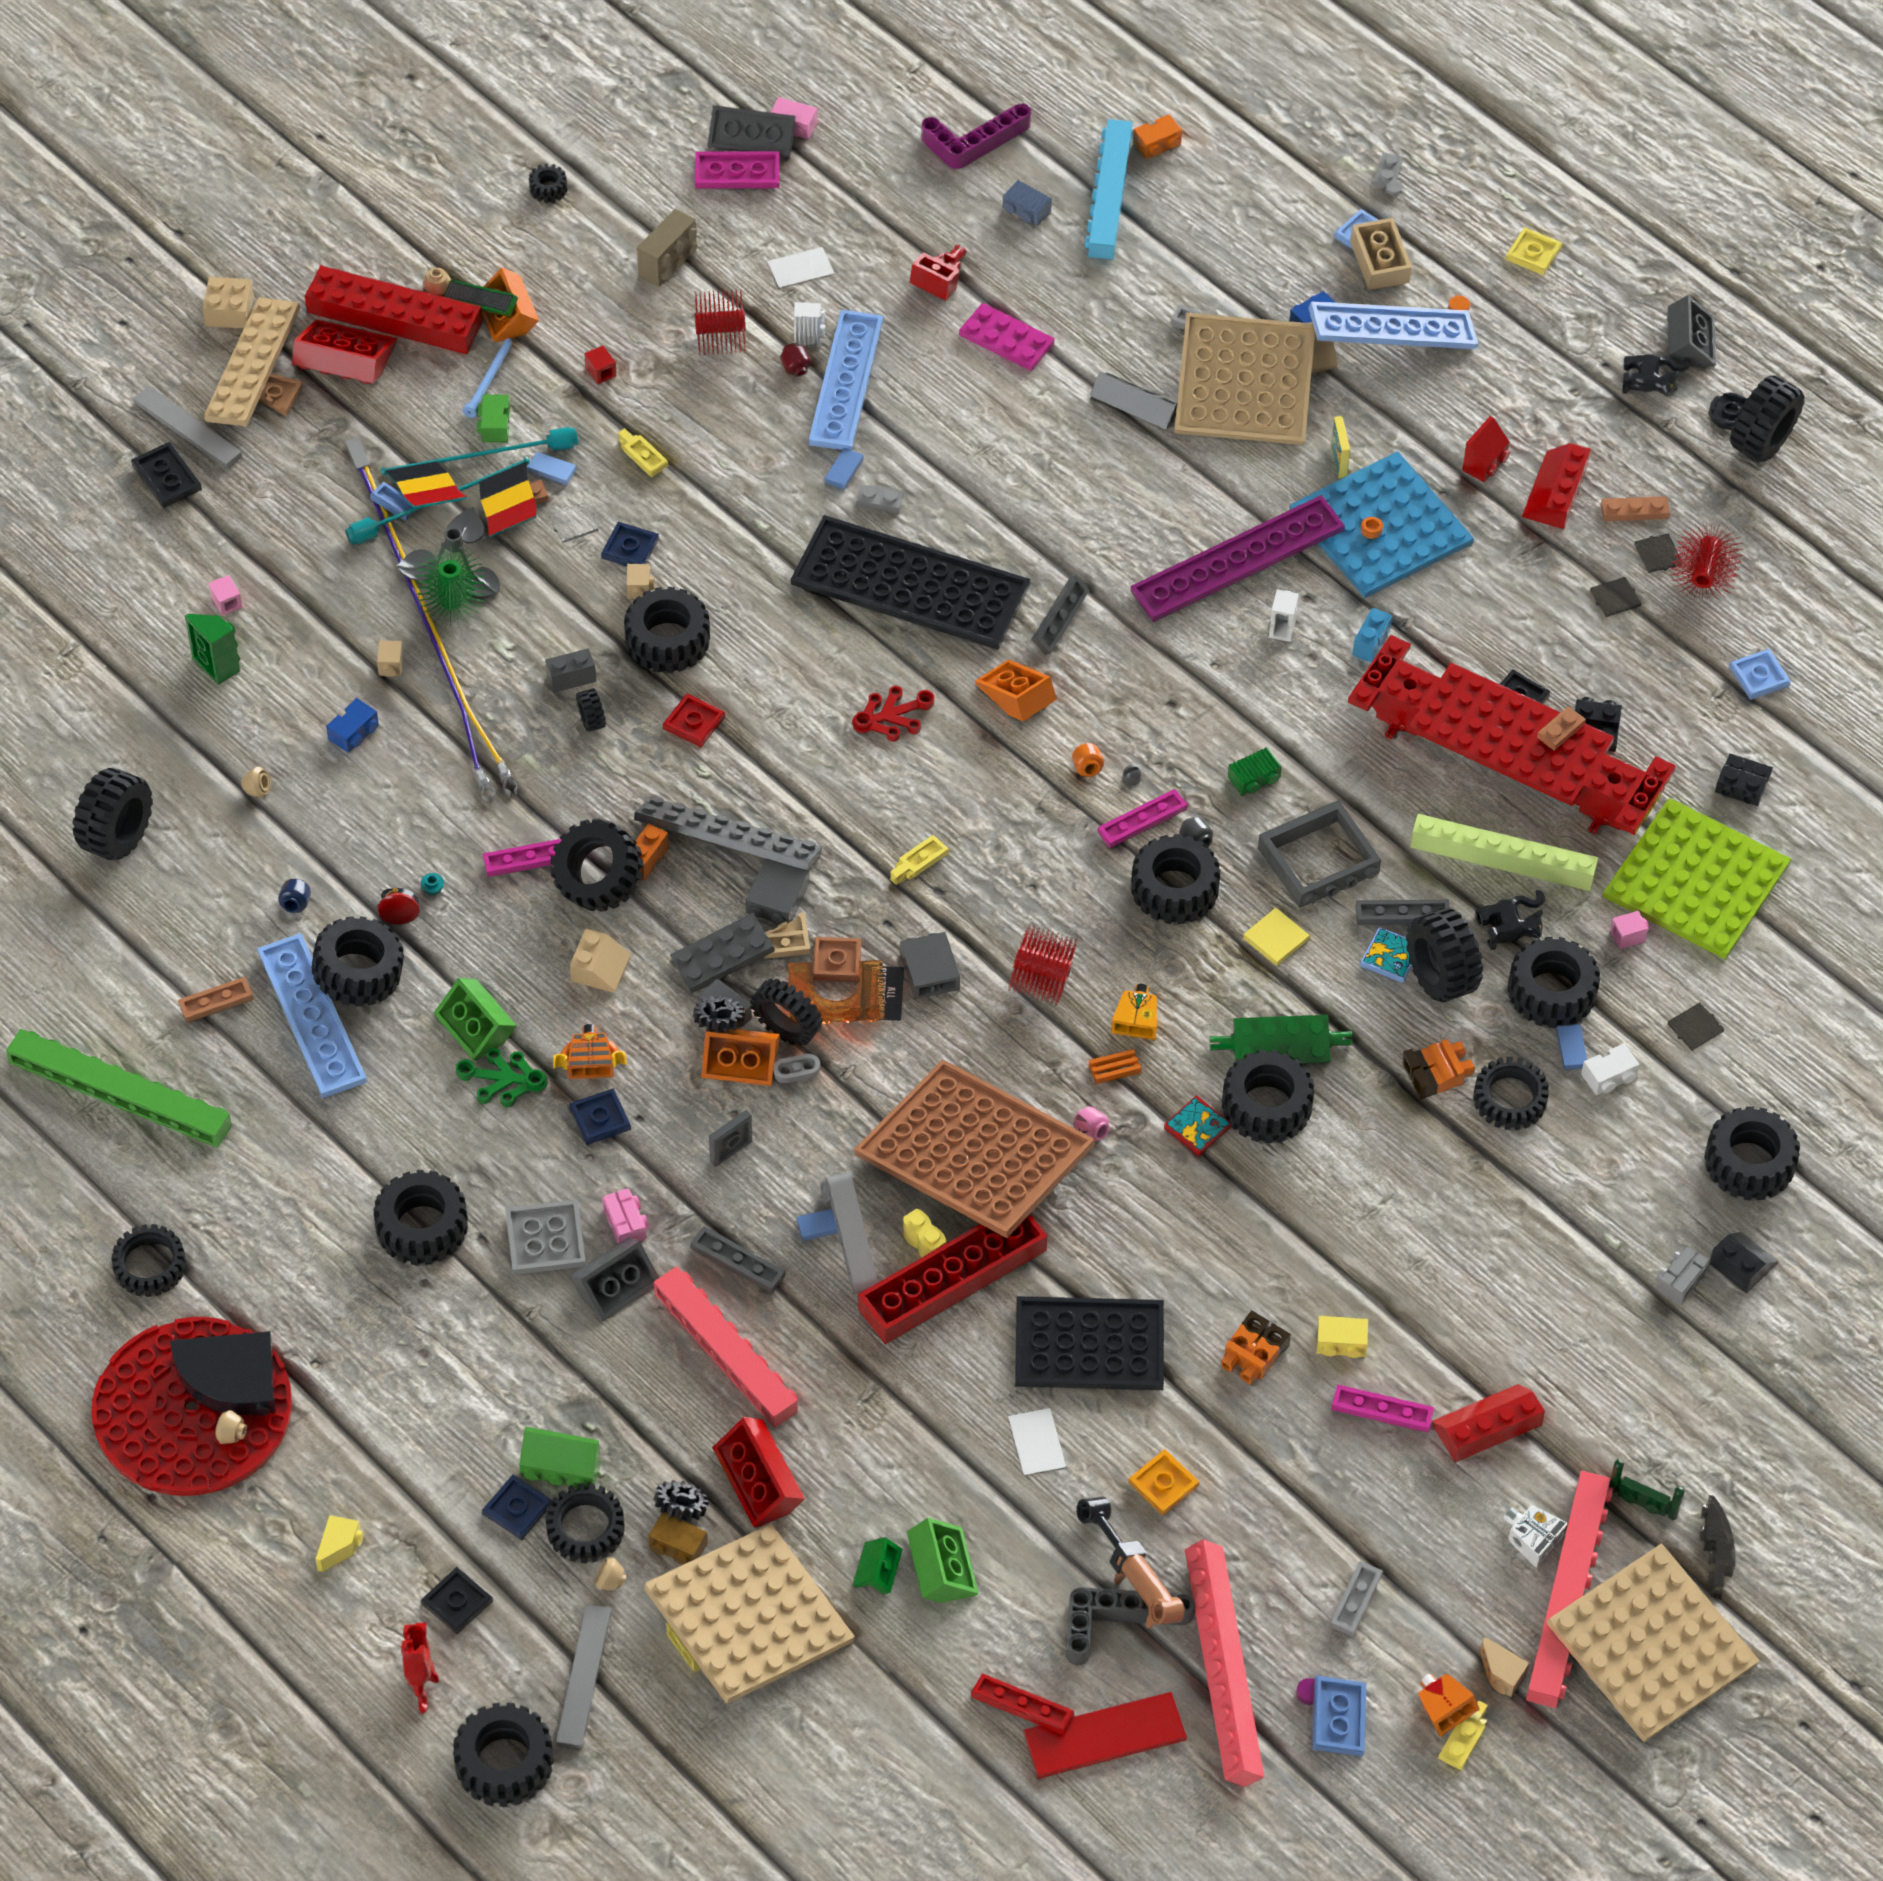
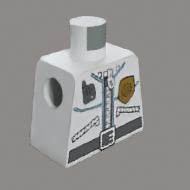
(1535, 1532)

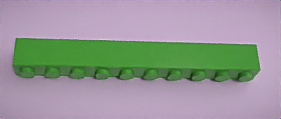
(119, 1087)

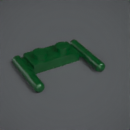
(1644, 1496)

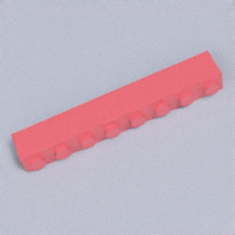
(726, 1347)

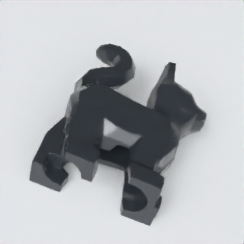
(1648, 370)
(1508, 921)

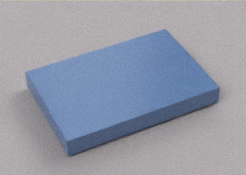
(1339, 1716)

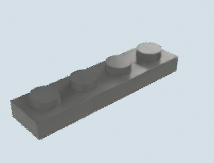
(1060, 614)
(1395, 911)
(737, 1259)

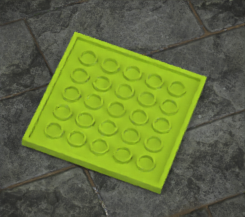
(1697, 878)

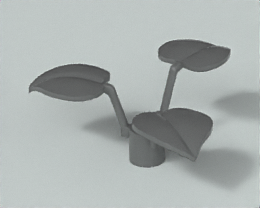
(463, 528)

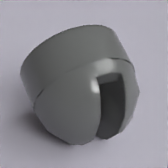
(1131, 775)

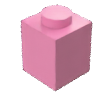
(225, 595)
(1629, 929)

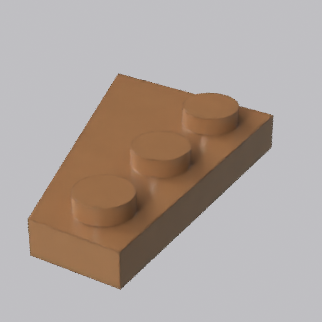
(281, 393)

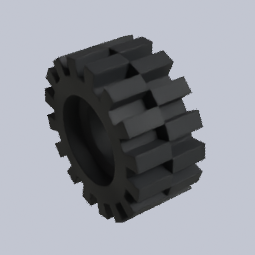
(548, 192)
(590, 710)

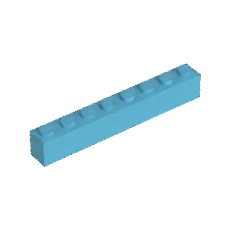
(1110, 189)

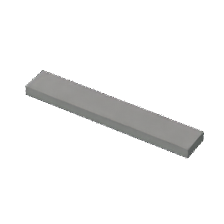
(187, 427)
(583, 1676)

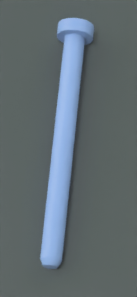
(470, 409)

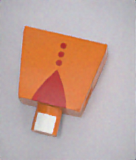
(1446, 1702)

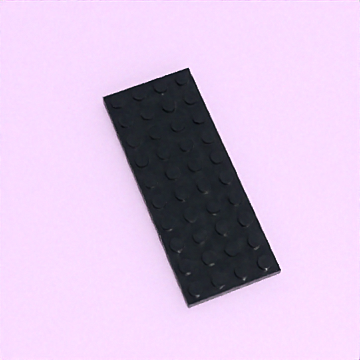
(910, 582)

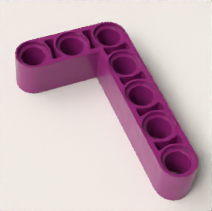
(964, 150)

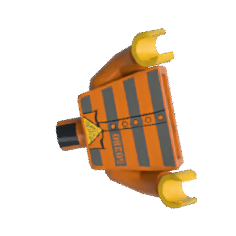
(589, 1055)

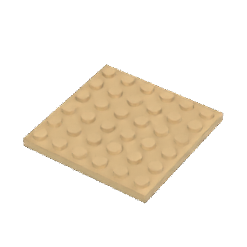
(1245, 378)
(749, 1613)
(1652, 1642)

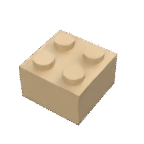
(228, 302)

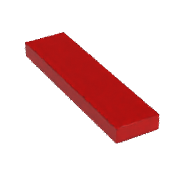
(1022, 1704)

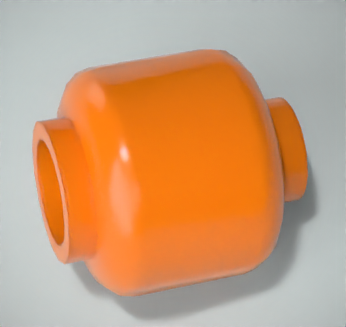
(1087, 760)

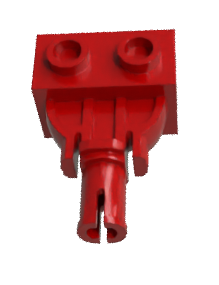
(939, 273)

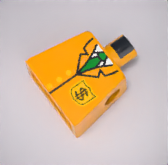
(1136, 1014)

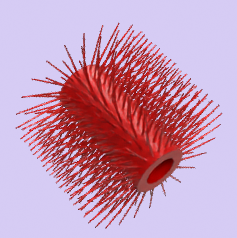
(720, 322)
(1706, 562)
(1042, 964)

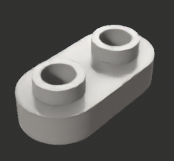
(796, 1068)

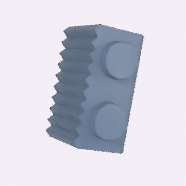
(1027, 203)

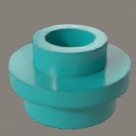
(435, 888)

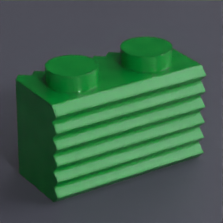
(1254, 771)

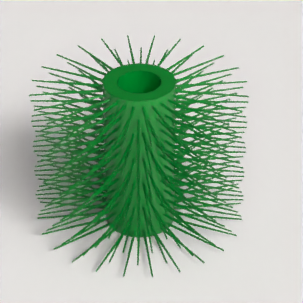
(450, 585)

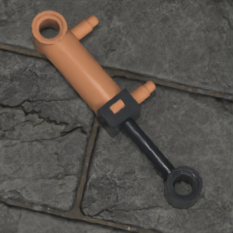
(1130, 1562)

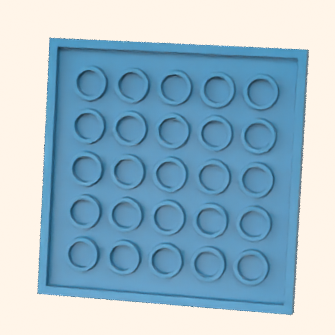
(1414, 520)

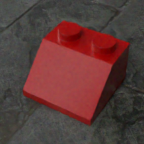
(1486, 450)

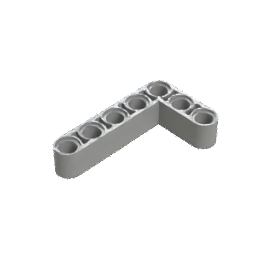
(841, 1193)

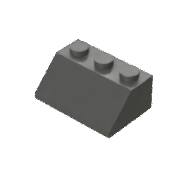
(1691, 333)
(615, 1278)

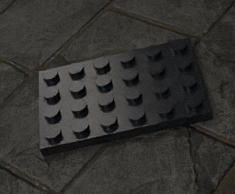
(1089, 1343)

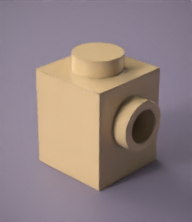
(638, 580)
(390, 658)

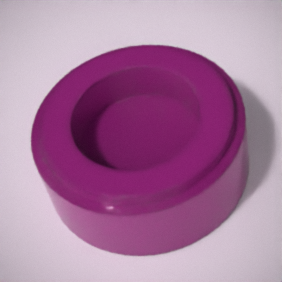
(1305, 1691)

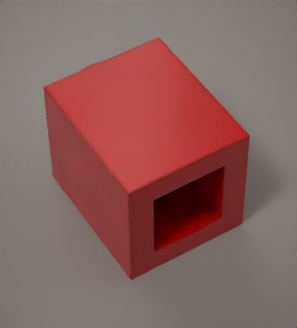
(600, 364)

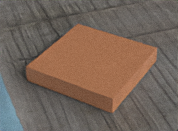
(836, 959)

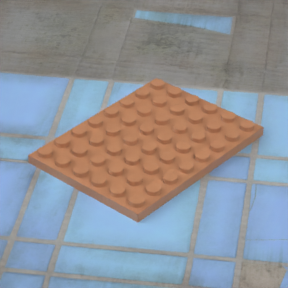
(974, 1148)

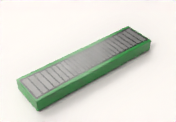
(487, 298)

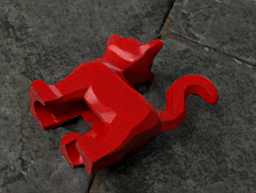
(417, 1662)

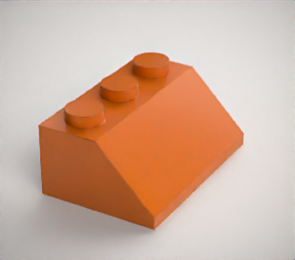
(523, 315)
(740, 1056)

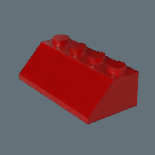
(1557, 485)
(1489, 1422)
(758, 1472)

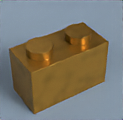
(677, 1539)

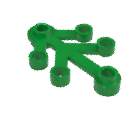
(503, 1077)

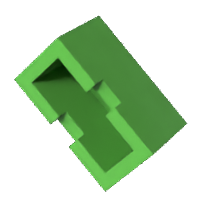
(494, 418)

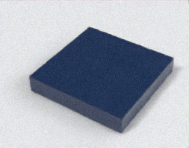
(629, 545)
(600, 1116)
(517, 1507)

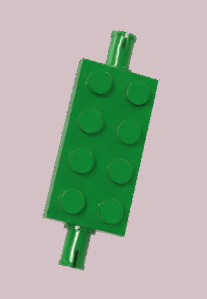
(1302, 1037)

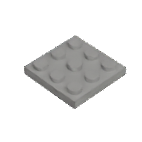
(545, 1237)

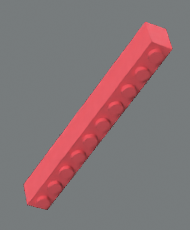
(1569, 1584)
(1224, 1663)

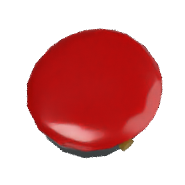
(398, 906)

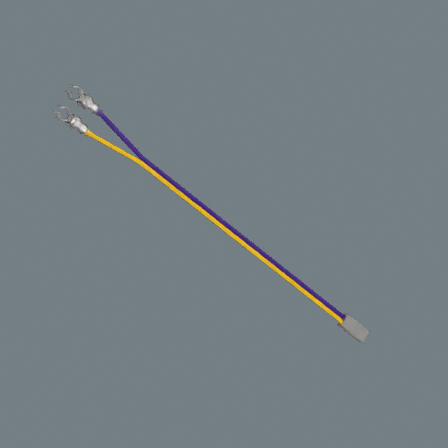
(362, 465)

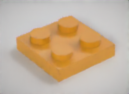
(1163, 1482)

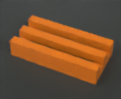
(1113, 1063)

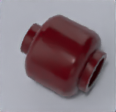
(795, 359)

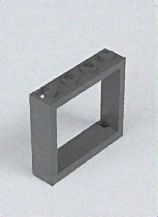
(1307, 824)

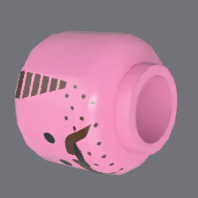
(1092, 1123)

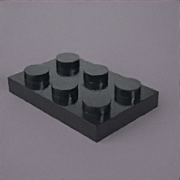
(166, 474)

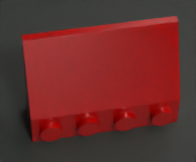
(343, 351)

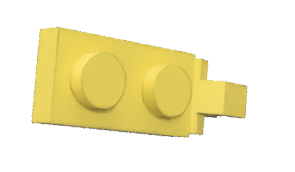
(642, 453)
(918, 859)
(1464, 1739)

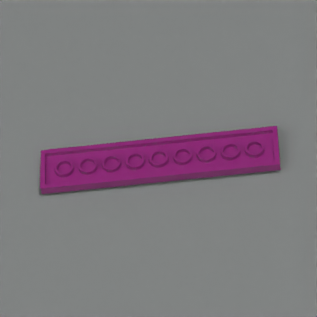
(1237, 558)

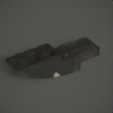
(1719, 1543)

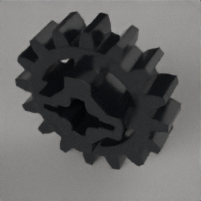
(719, 1014)
(681, 1500)

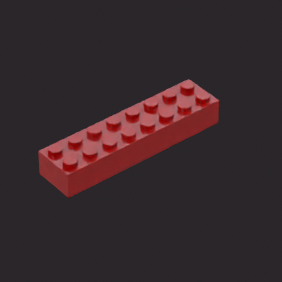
(393, 309)
(947, 1277)

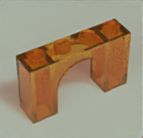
(863, 1005)

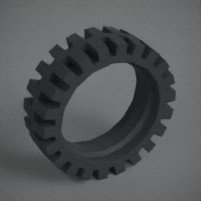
(142, 1237)

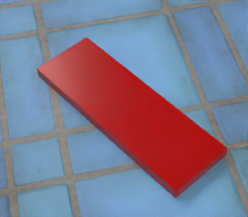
(1106, 1735)

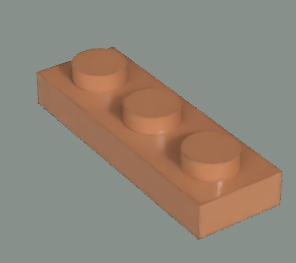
(1635, 508)
(215, 999)

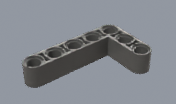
(1116, 1612)

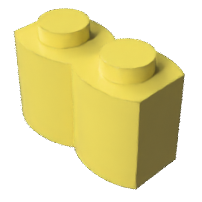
(921, 1234)

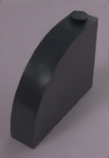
(228, 1371)

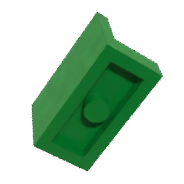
(878, 1565)

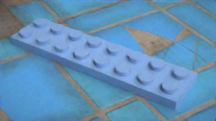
(1392, 325)
(846, 380)
(311, 1016)

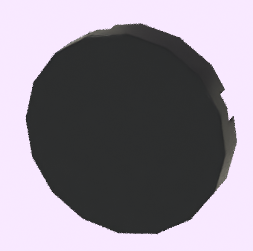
(1725, 409)

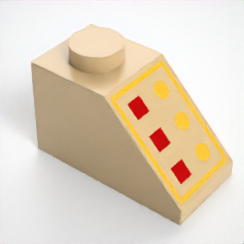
(1502, 1667)

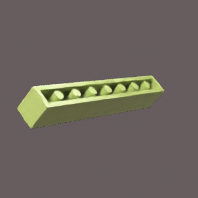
(1504, 852)

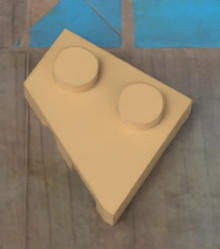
(790, 938)

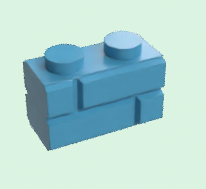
(1372, 635)

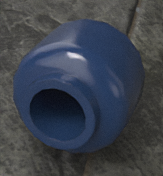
(294, 895)

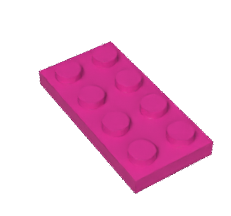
(737, 169)
(1006, 336)

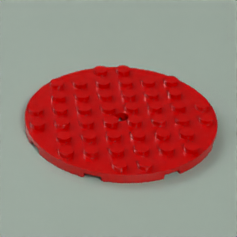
(161, 1443)

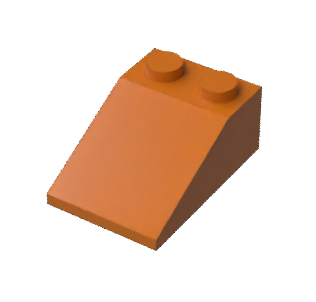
(1018, 689)

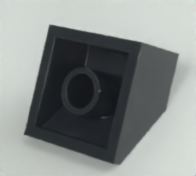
(1741, 1260)

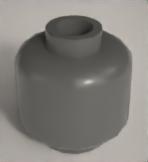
(1198, 829)

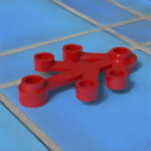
(892, 714)

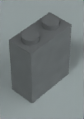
(777, 892)
(930, 965)

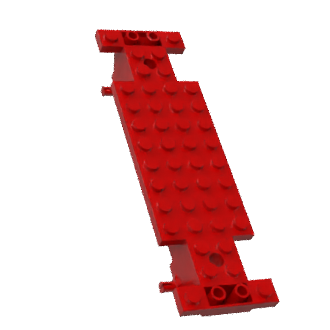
(1501, 733)

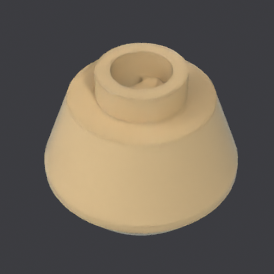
(436, 281)
(256, 782)
(230, 1428)
(610, 1575)

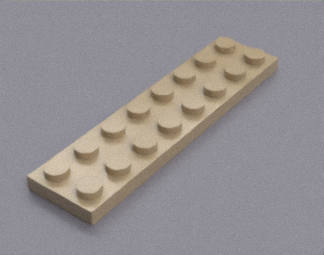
(252, 362)

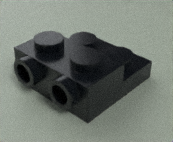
(1601, 716)
(1743, 779)

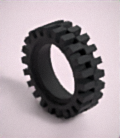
(805, 1013)
(1511, 1116)
(585, 1549)

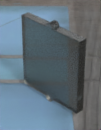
(1657, 552)
(1615, 596)
(1695, 1026)

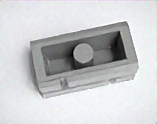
(1682, 1275)

